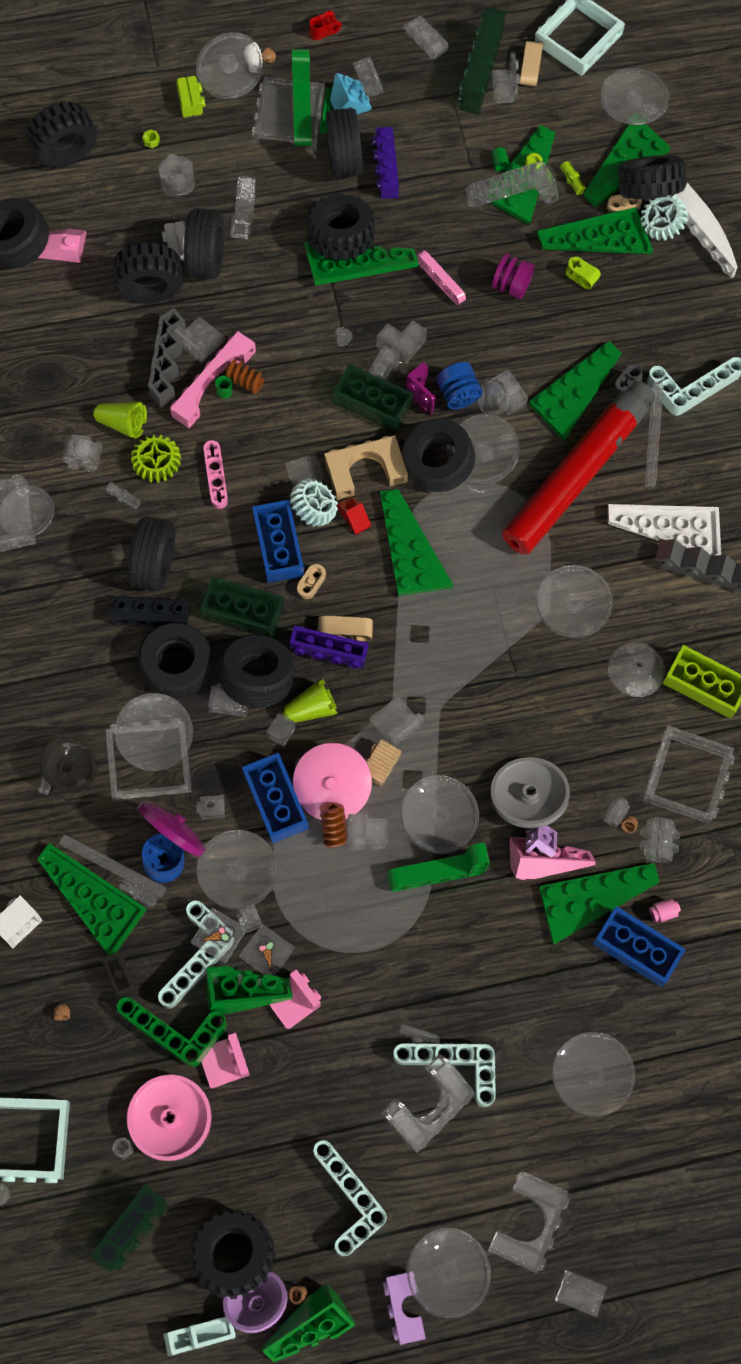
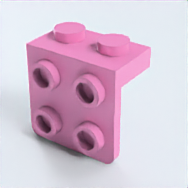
(302, 1004)

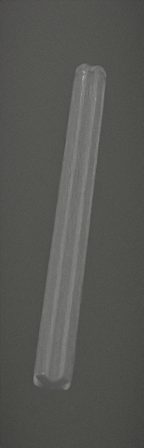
(654, 434)
(112, 866)

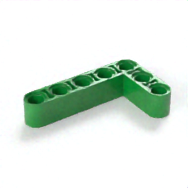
(301, 97)
(470, 864)
(169, 1035)

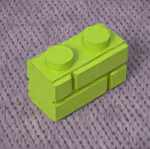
(189, 96)

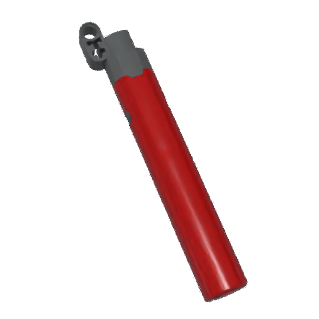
(580, 463)

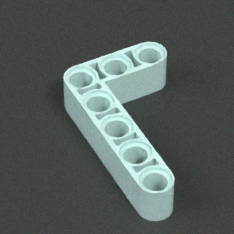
(696, 388)
(186, 973)
(453, 1050)
(353, 1195)

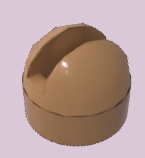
(269, 55)
(629, 824)
(61, 1012)
(298, 1294)

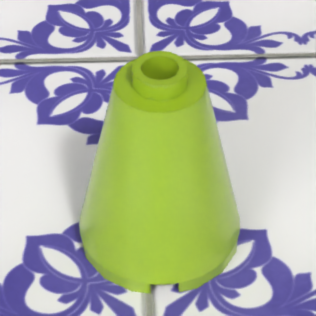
(122, 417)
(311, 704)

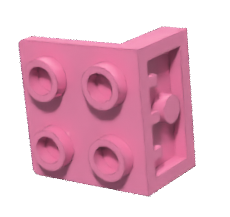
(225, 1062)

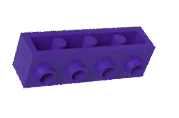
(386, 162)
(328, 647)

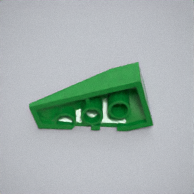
(239, 990)
(315, 1319)

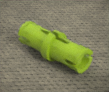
(573, 178)

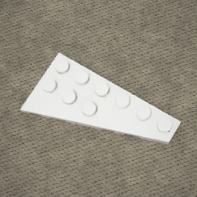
(686, 524)

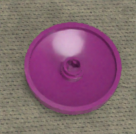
(173, 827)

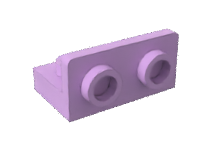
(543, 838)

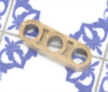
(531, 63)
(348, 627)

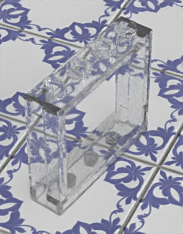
(703, 744)
(149, 791)

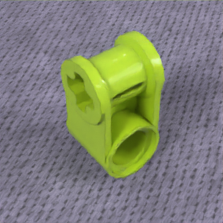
(582, 273)

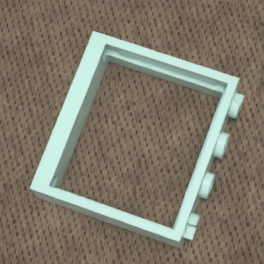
(595, 12)
(41, 1104)

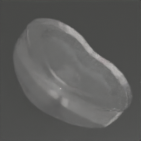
(343, 336)

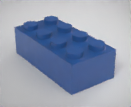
(278, 541)
(275, 798)
(639, 946)

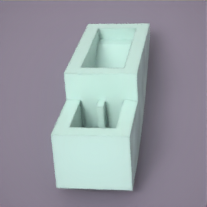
(198, 1336)

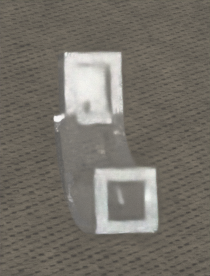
(244, 209)

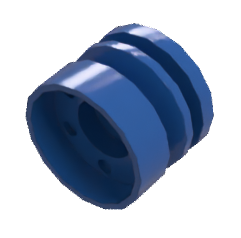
(459, 385)
(156, 849)

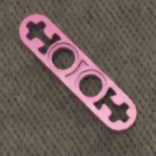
(440, 277)
(215, 474)

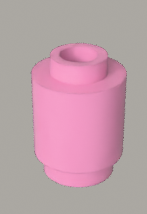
(664, 910)

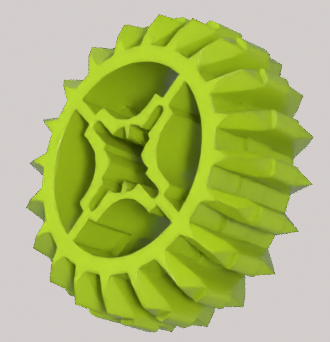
(140, 458)

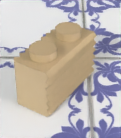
(382, 761)

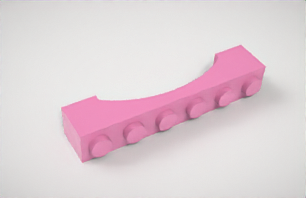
(186, 407)

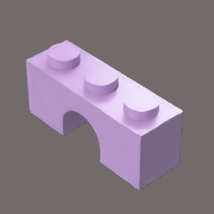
(406, 1328)

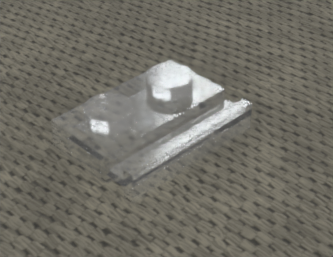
(581, 1293)

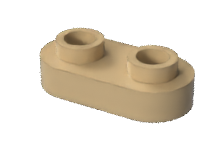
(622, 203)
(310, 582)

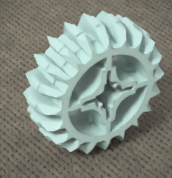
(668, 207)
(315, 506)

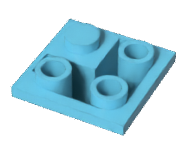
(349, 93)

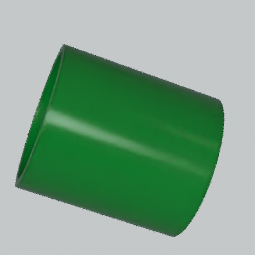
(500, 159)
(223, 381)

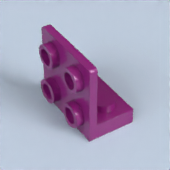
(416, 384)

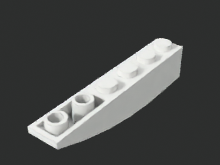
(708, 230)

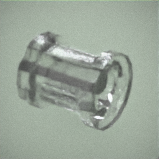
(118, 1143)

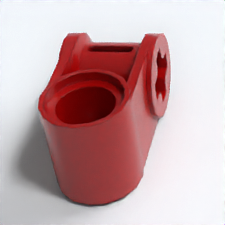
(324, 26)

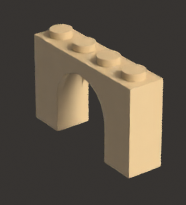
(383, 451)

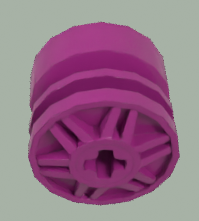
(511, 275)

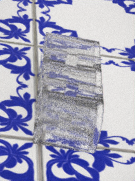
(426, 37)

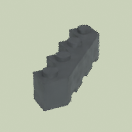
(166, 350)
(699, 564)

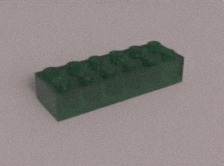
(481, 60)

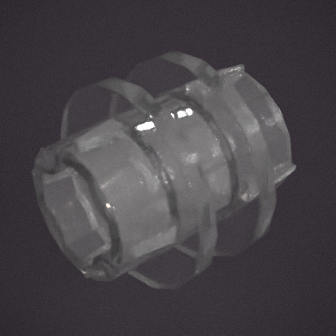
(660, 838)

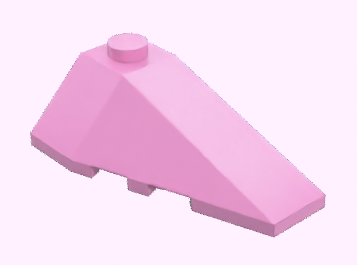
(65, 245)
(540, 865)

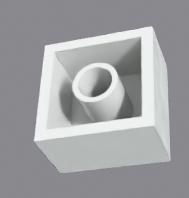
(17, 921)

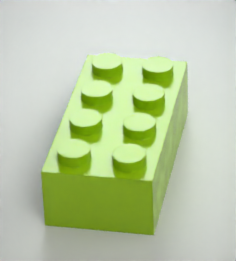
(705, 681)

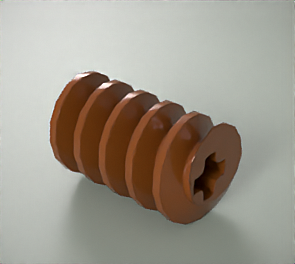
(244, 377)
(333, 824)

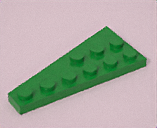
(634, 143)
(523, 204)
(610, 233)
(370, 263)
(570, 395)
(412, 557)
(584, 900)
(99, 904)

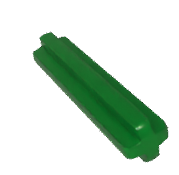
(327, 105)

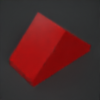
(354, 514)

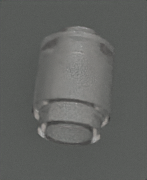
(616, 811)

